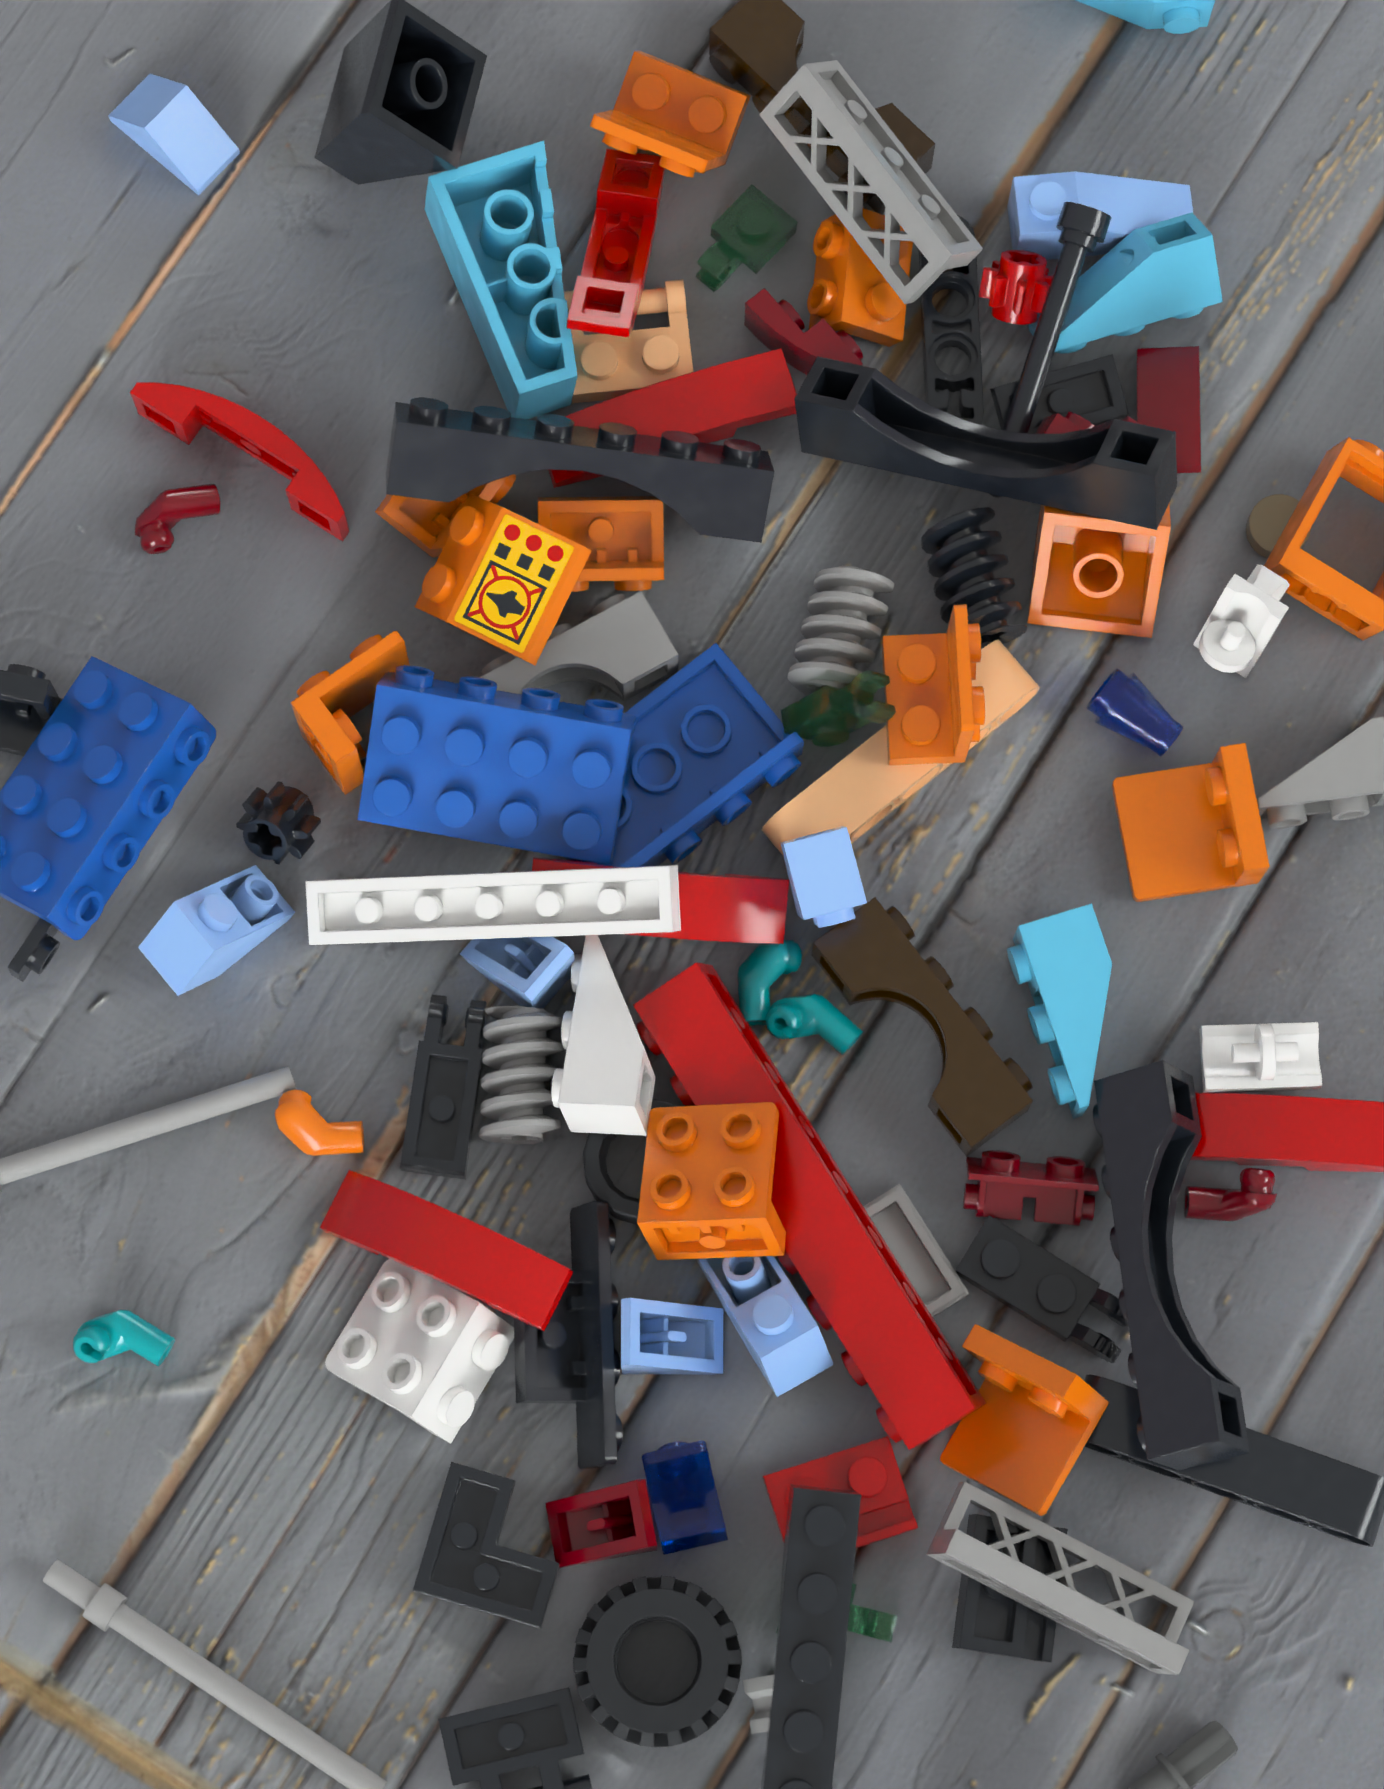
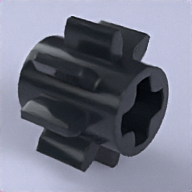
(278, 823)

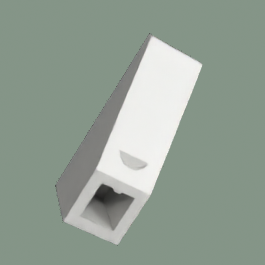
(606, 1069)

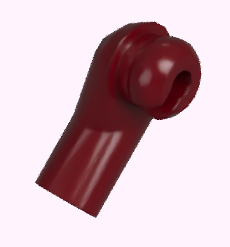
(168, 509)

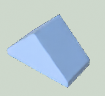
(176, 131)
(524, 967)
(670, 1338)

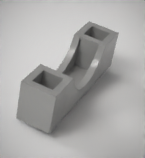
(614, 649)

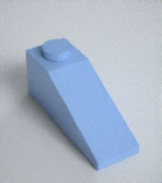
(1131, 202)

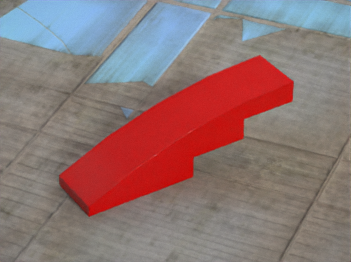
(701, 403)
(1291, 1131)

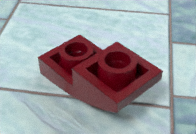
(781, 327)
(1171, 398)

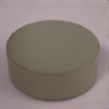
(1268, 522)

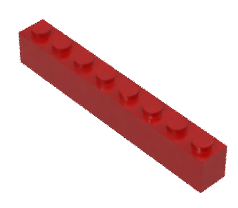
(828, 1232)

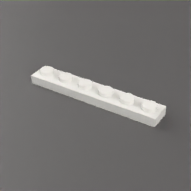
(494, 905)

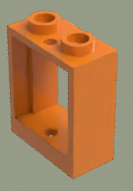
(1310, 578)

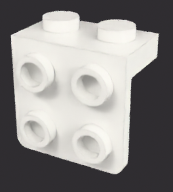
(421, 1348)

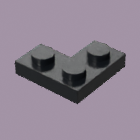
(464, 1558)

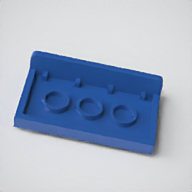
(696, 759)
(496, 764)
(94, 793)

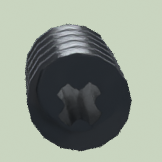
(967, 573)

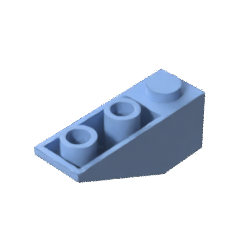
(769, 1319)

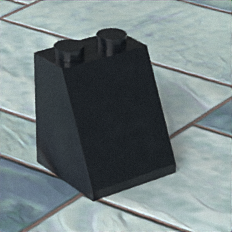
(400, 98)

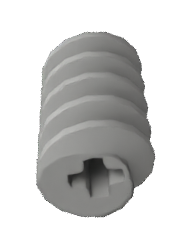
(837, 627)
(520, 1074)

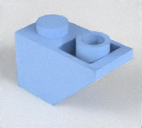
(824, 876)
(214, 928)

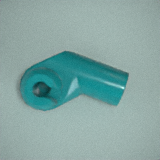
(760, 972)
(811, 1016)
(118, 1333)

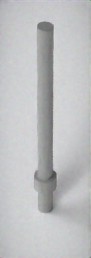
(145, 1125)
(107, 1609)

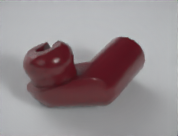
(1232, 1204)

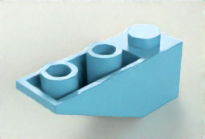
(1142, 280)
(1069, 983)

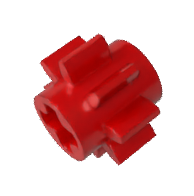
(1016, 286)

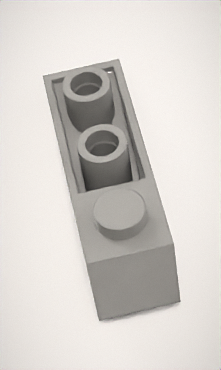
(1338, 781)

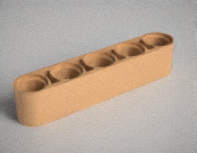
(866, 789)

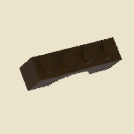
(760, 50)
(876, 961)

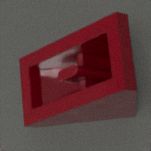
(602, 1524)

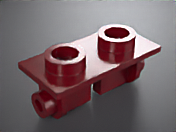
(1054, 1185)

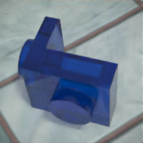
(684, 1496)

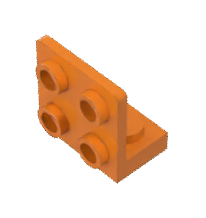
(673, 115)
(934, 693)
(330, 701)
(1191, 827)
(711, 1182)
(1028, 1428)

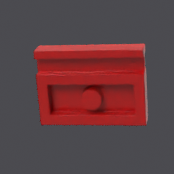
(863, 1468)

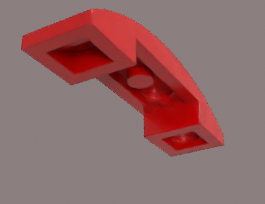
(618, 245)
(186, 410)
(716, 905)
(447, 1248)

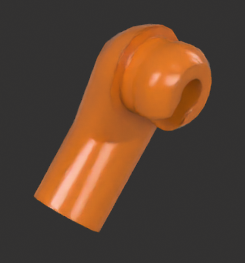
(312, 1132)

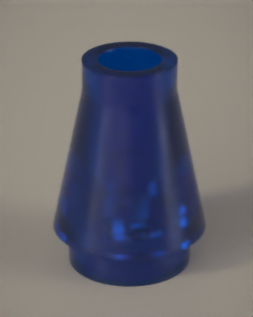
(1132, 711)

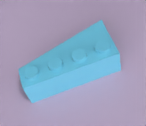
(508, 271)

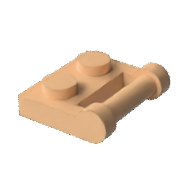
(619, 364)

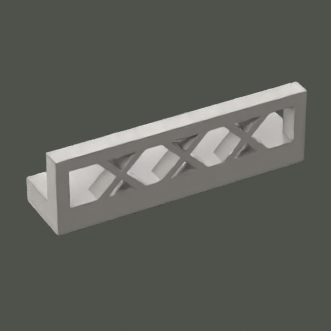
(884, 164)
(1060, 1599)

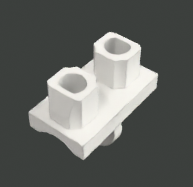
(1243, 621)
(1260, 1057)

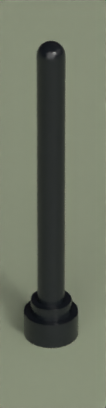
(1080, 231)

